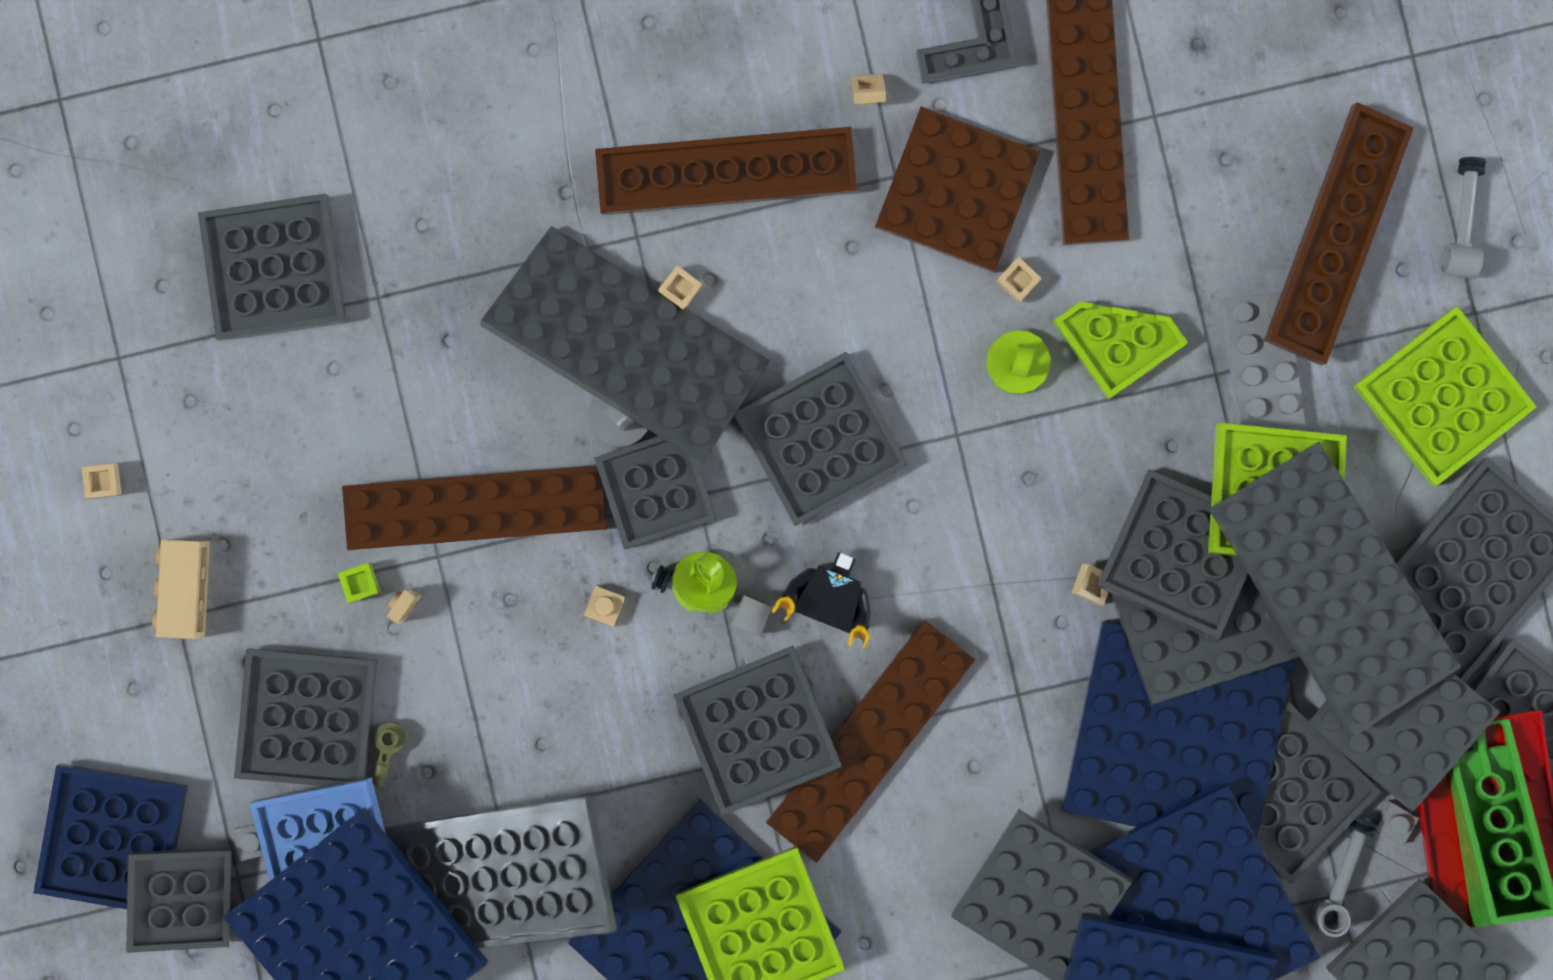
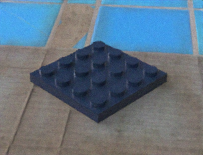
(94, 826)

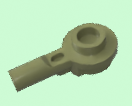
(389, 739)

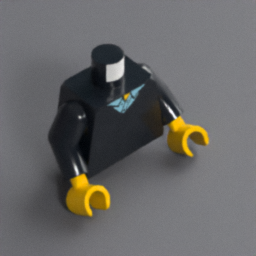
(830, 598)

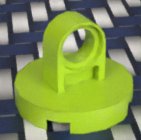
(1018, 362)
(704, 582)

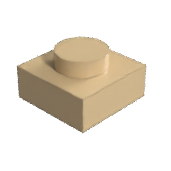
(868, 89)
(1018, 280)
(680, 287)
(101, 481)
(1086, 584)
(402, 604)
(604, 605)

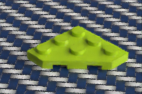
(1118, 342)

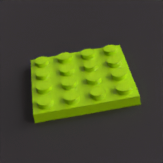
(1444, 396)
(1249, 452)
(761, 923)

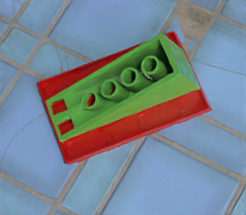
(1493, 826)

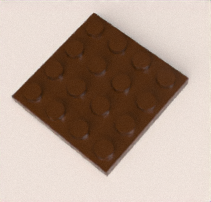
(957, 189)

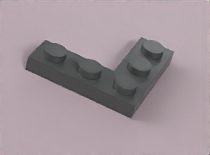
(988, 52)

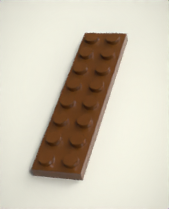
(1087, 121)
(726, 170)
(1338, 234)
(473, 507)
(872, 740)

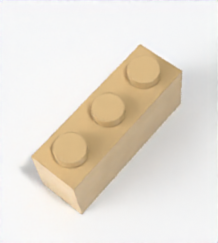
(181, 589)

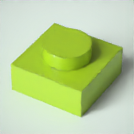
(359, 582)

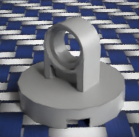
(613, 426)

